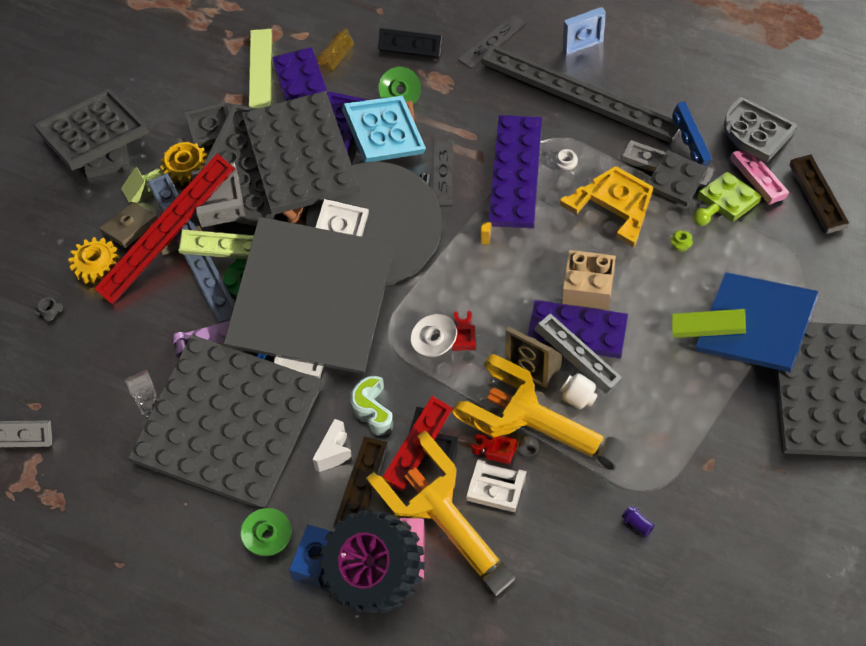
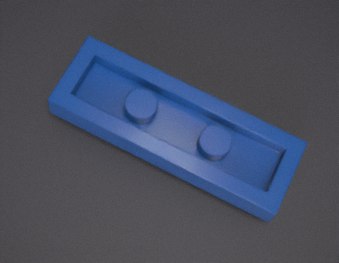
(691, 135)

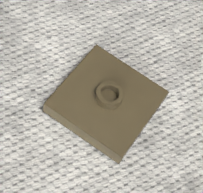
(128, 224)

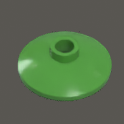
(400, 77)
(262, 522)

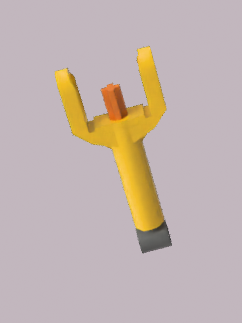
(525, 410)
(435, 503)

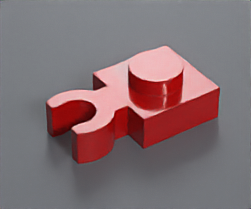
(465, 333)
(497, 449)

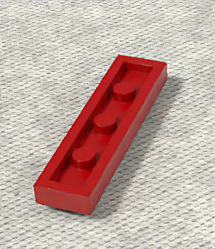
(411, 451)

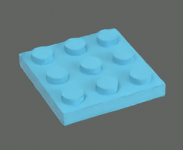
(383, 129)

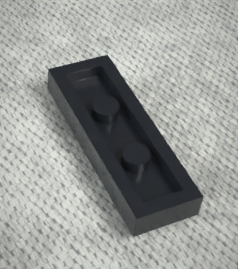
(410, 42)

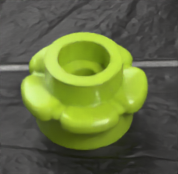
(681, 245)

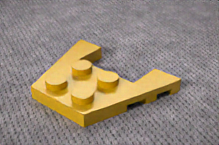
(619, 194)

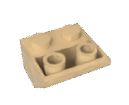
(588, 279)

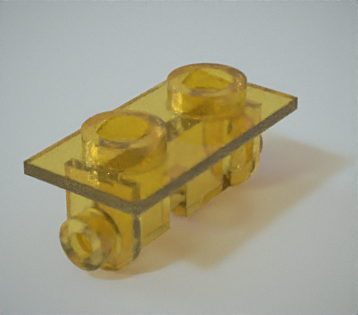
(337, 50)

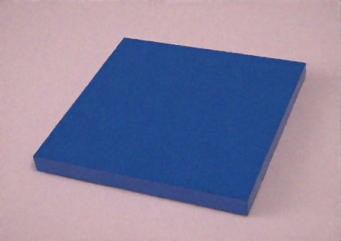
(774, 321)

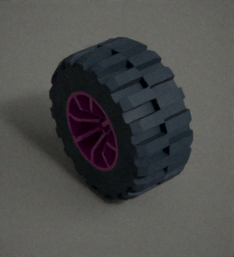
(371, 561)

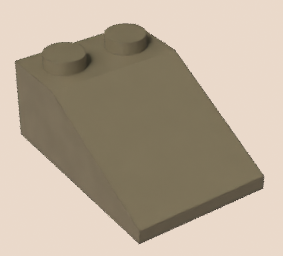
(533, 356)

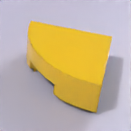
(485, 233)

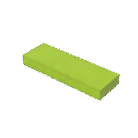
(708, 323)

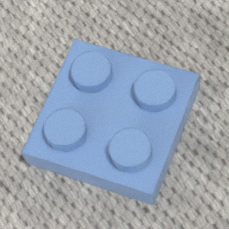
(584, 30)

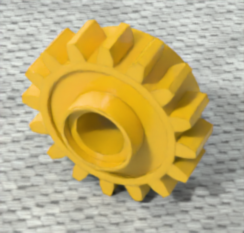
(182, 160)
(93, 260)

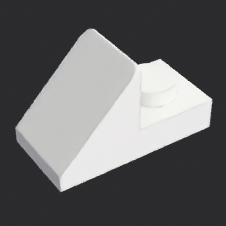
(331, 451)

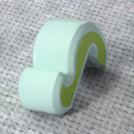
(367, 409)

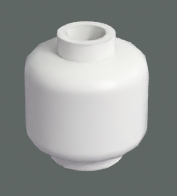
(578, 391)

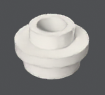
(566, 160)

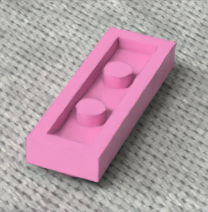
(760, 176)

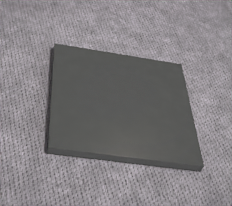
(310, 295)

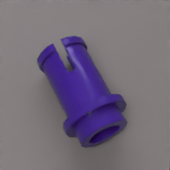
(638, 521)

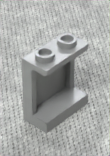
(224, 204)

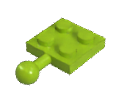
(726, 196)

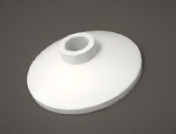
(430, 328)

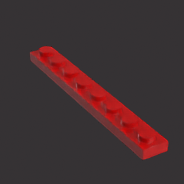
(164, 229)

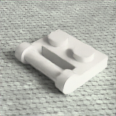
(496, 492)

